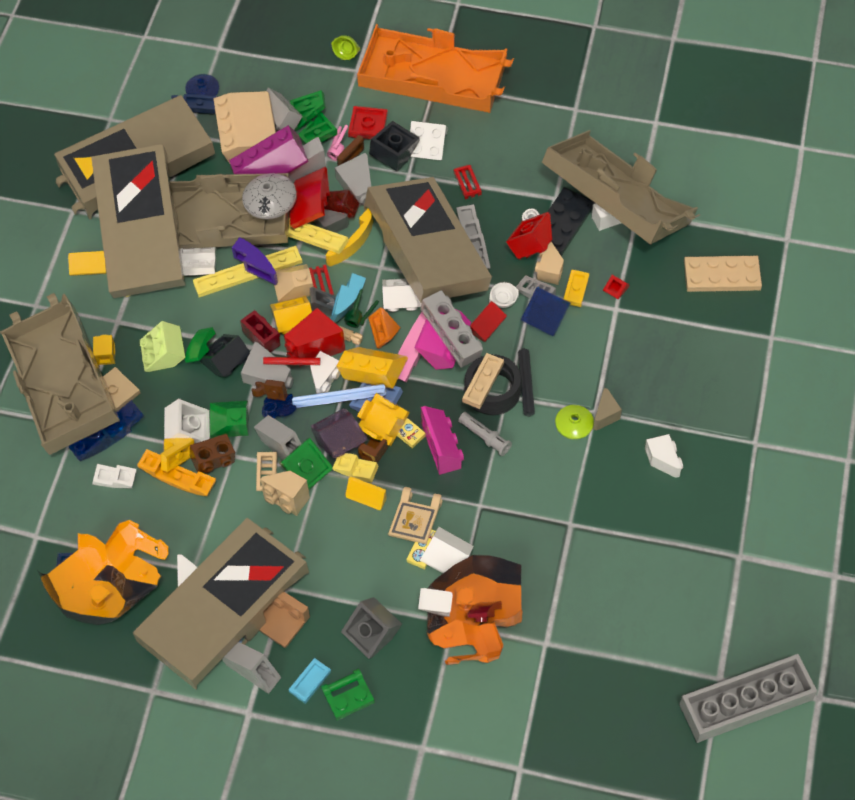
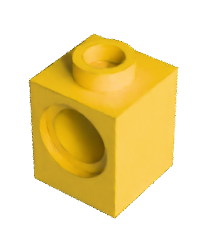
(104, 349)

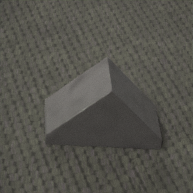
(333, 221)
(322, 301)

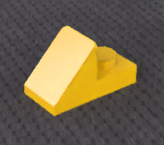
(175, 452)

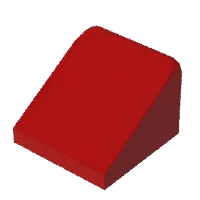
(616, 287)

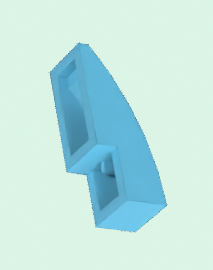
(347, 296)

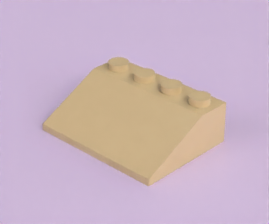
(243, 121)

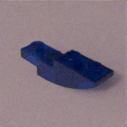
(109, 435)

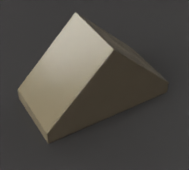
(607, 412)

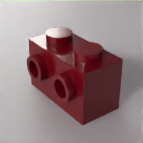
(260, 331)

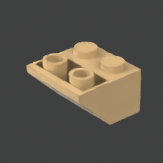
(286, 491)

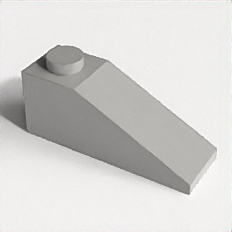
(283, 111)

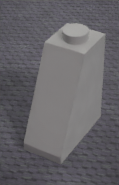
(316, 158)
(355, 176)
(255, 370)
(277, 436)
(252, 666)

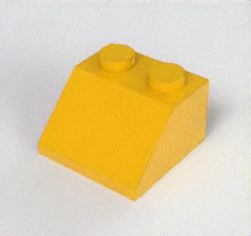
(290, 313)

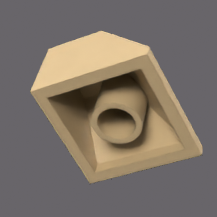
(293, 282)

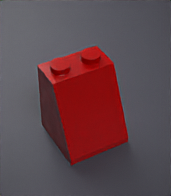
(314, 335)

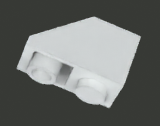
(325, 373)
(663, 455)

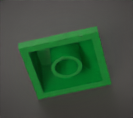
(229, 419)

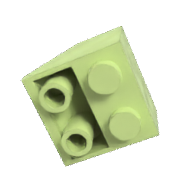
(162, 347)

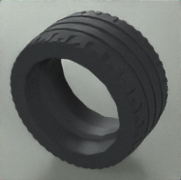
(503, 403)

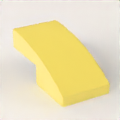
(354, 467)

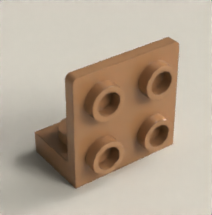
(284, 619)

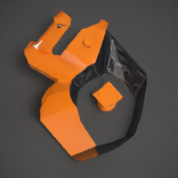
(479, 580)

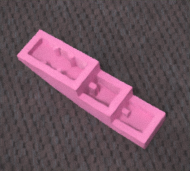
(408, 348)

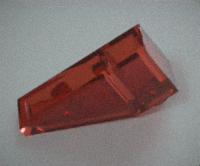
(343, 202)

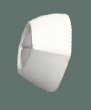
(504, 295)

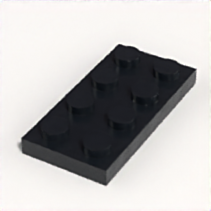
(567, 217)

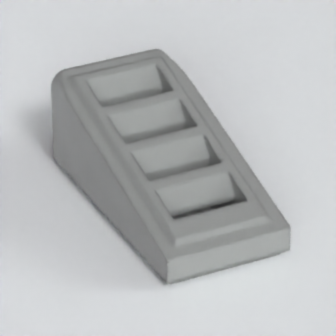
(536, 283)

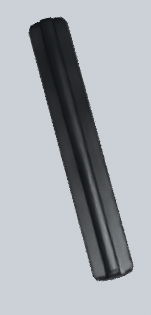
(527, 388)

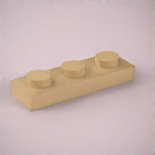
(483, 381)

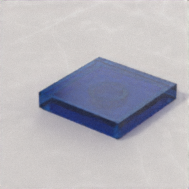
(545, 311)

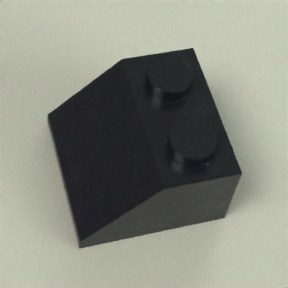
(393, 145)
(225, 355)

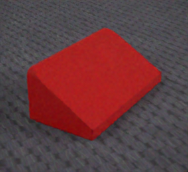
(487, 321)

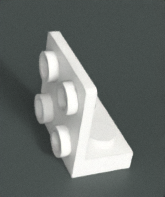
(431, 140)

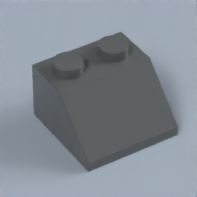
(371, 627)

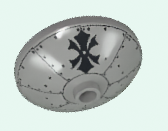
(269, 196)

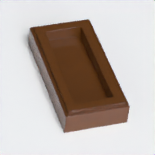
(351, 150)

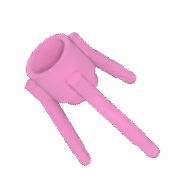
(336, 148)

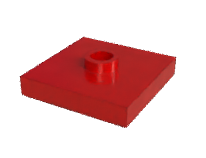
(367, 121)

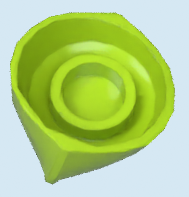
(345, 47)

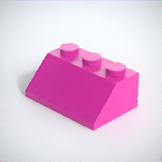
(433, 348)
(441, 440)

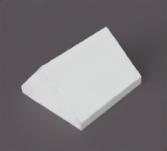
(445, 551)

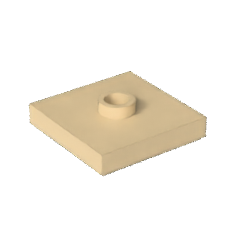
(120, 388)

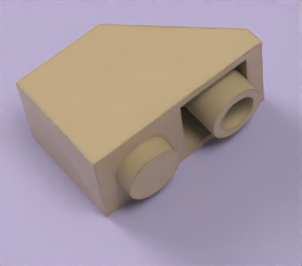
(550, 266)

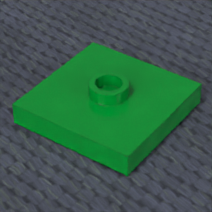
(307, 462)

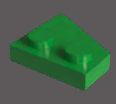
(308, 106)
(320, 127)

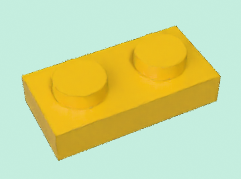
(576, 287)

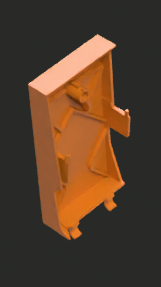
(432, 69)

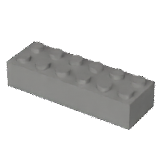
(747, 698)

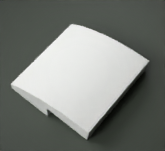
(198, 261)

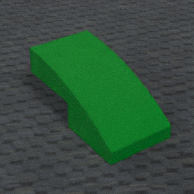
(197, 347)

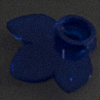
(278, 407)

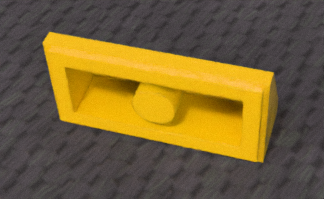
(86, 263)
(365, 493)

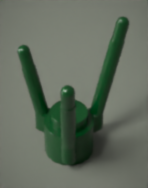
(354, 316)

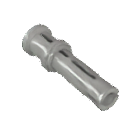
(491, 437)

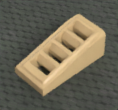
(265, 456)

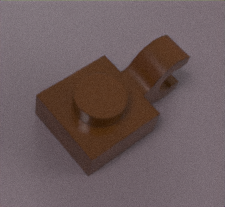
(273, 389)

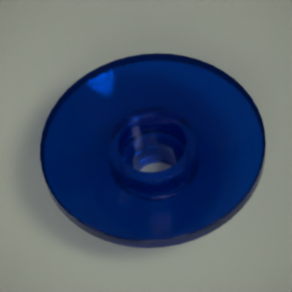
(202, 85)

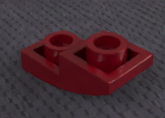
(484, 610)

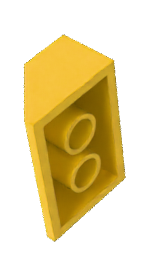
(371, 366)

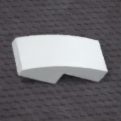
(114, 477)

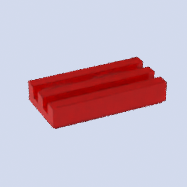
(471, 192)
(318, 271)

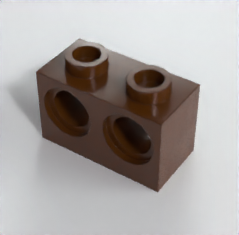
(210, 450)

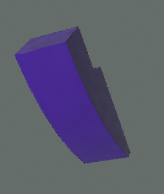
(254, 260)

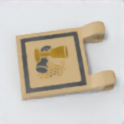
(414, 520)

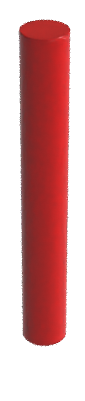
(291, 361)

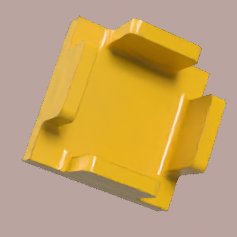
(382, 418)

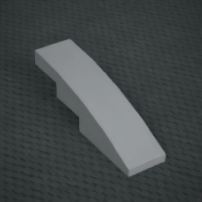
(470, 223)

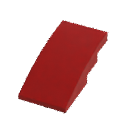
(310, 199)

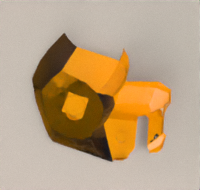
(105, 577)

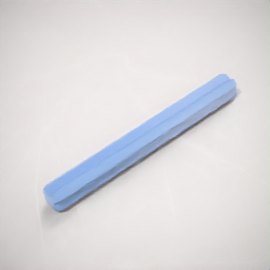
(339, 396)

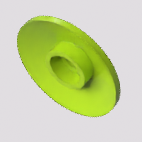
(574, 428)

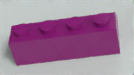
(275, 154)

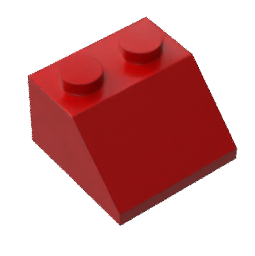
(531, 236)

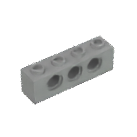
(451, 338)

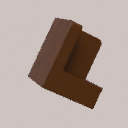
(373, 450)

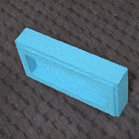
(309, 680)

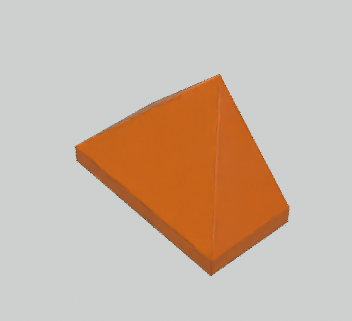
(383, 327)

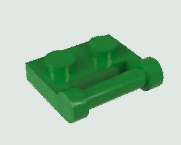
(350, 700)

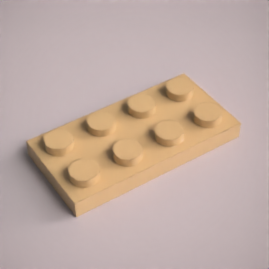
(722, 273)

